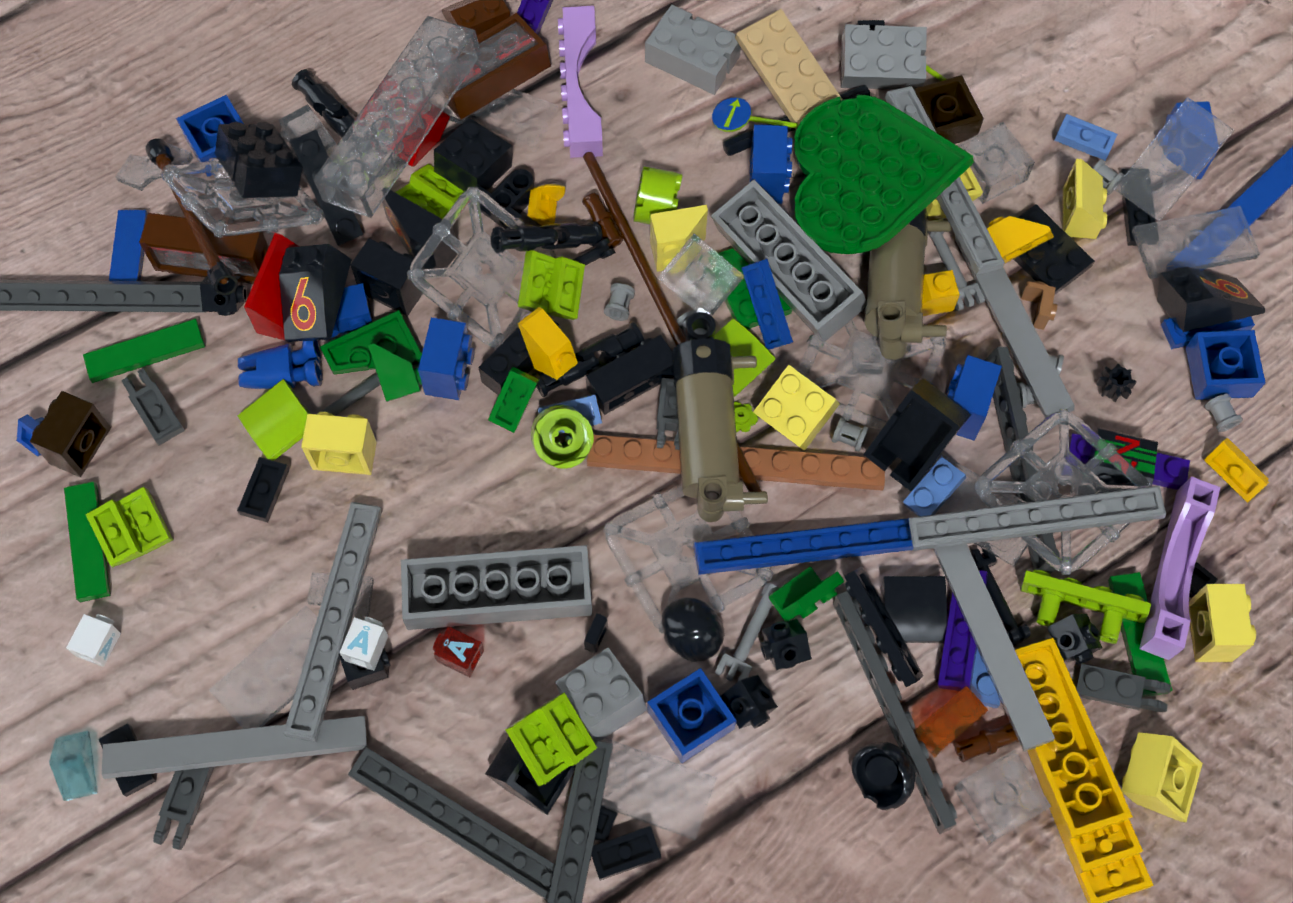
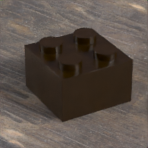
(951, 109)
(70, 433)

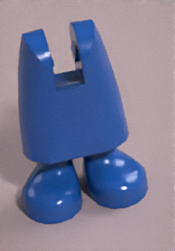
(272, 365)

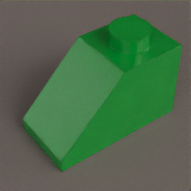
(394, 373)

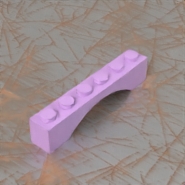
(583, 123)
(1169, 611)

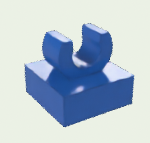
(24, 432)

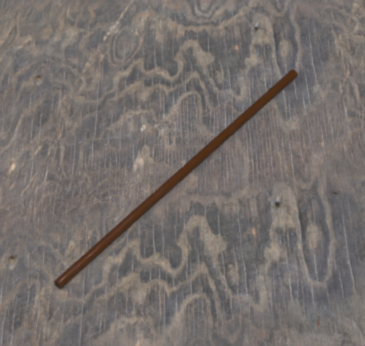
(652, 285)

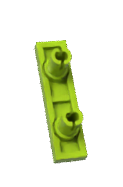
(1099, 599)

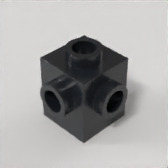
(223, 304)
(1076, 638)
(785, 644)
(749, 702)

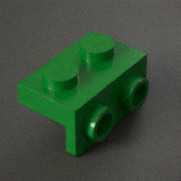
(803, 592)

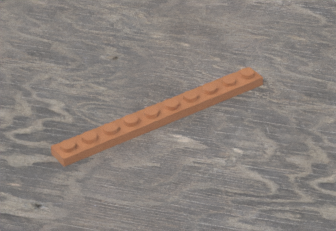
(764, 463)

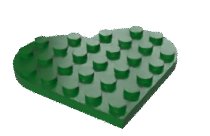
(868, 172)

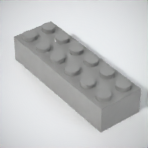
(800, 268)
(495, 587)

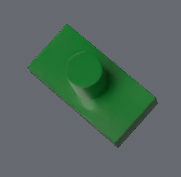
(513, 399)

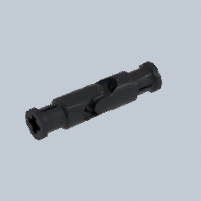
(323, 102)
(531, 237)
(610, 347)

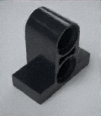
(509, 194)

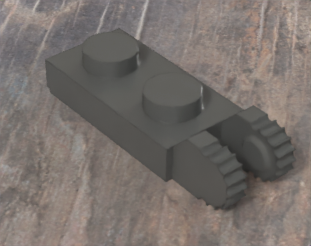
(153, 409)
(667, 413)
(1119, 688)
(182, 804)

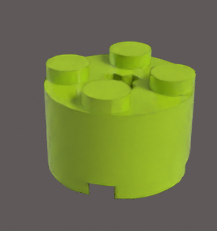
(656, 193)
(576, 444)

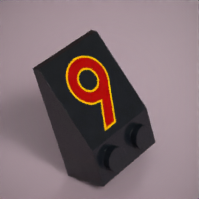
(415, 227)
(312, 290)
(1204, 298)

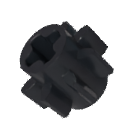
(1116, 382)

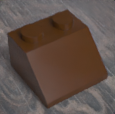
(477, 14)

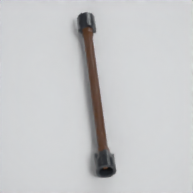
(220, 275)

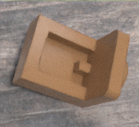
(1043, 296)

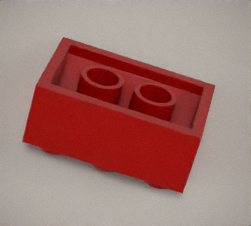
(264, 299)

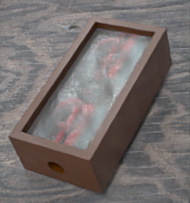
(507, 59)
(175, 249)

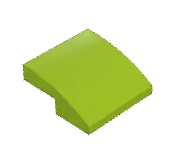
(431, 191)
(551, 284)
(744, 344)
(275, 420)
(129, 527)
(551, 739)

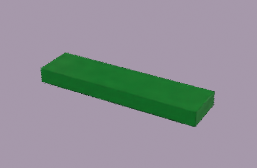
(143, 350)
(86, 552)
(1141, 662)

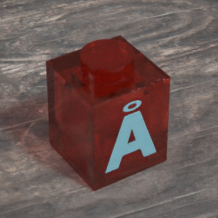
(458, 651)

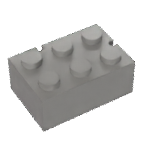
(692, 49)
(883, 57)

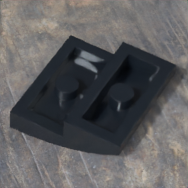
(917, 607)

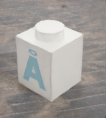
(94, 639)
(364, 643)

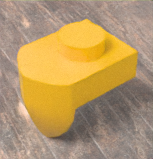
(544, 202)

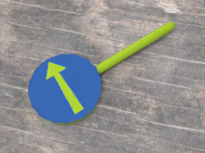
(736, 113)

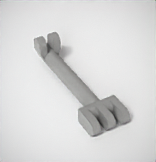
(965, 291)
(737, 661)

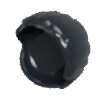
(692, 629)
(884, 774)

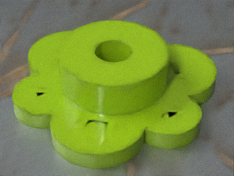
(749, 418)

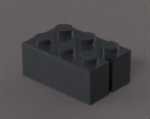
(258, 160)
(917, 433)

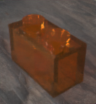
(950, 721)

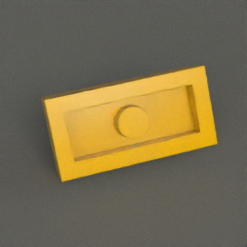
(1237, 470)

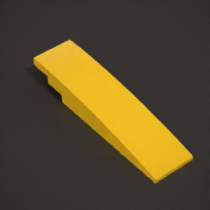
(1082, 785)

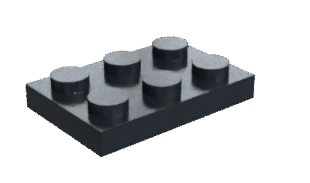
(1056, 260)

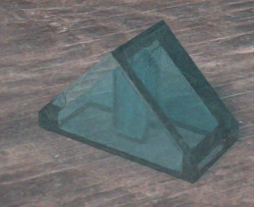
(74, 766)

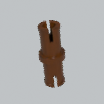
(605, 219)
(986, 742)

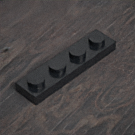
(312, 157)
(889, 638)

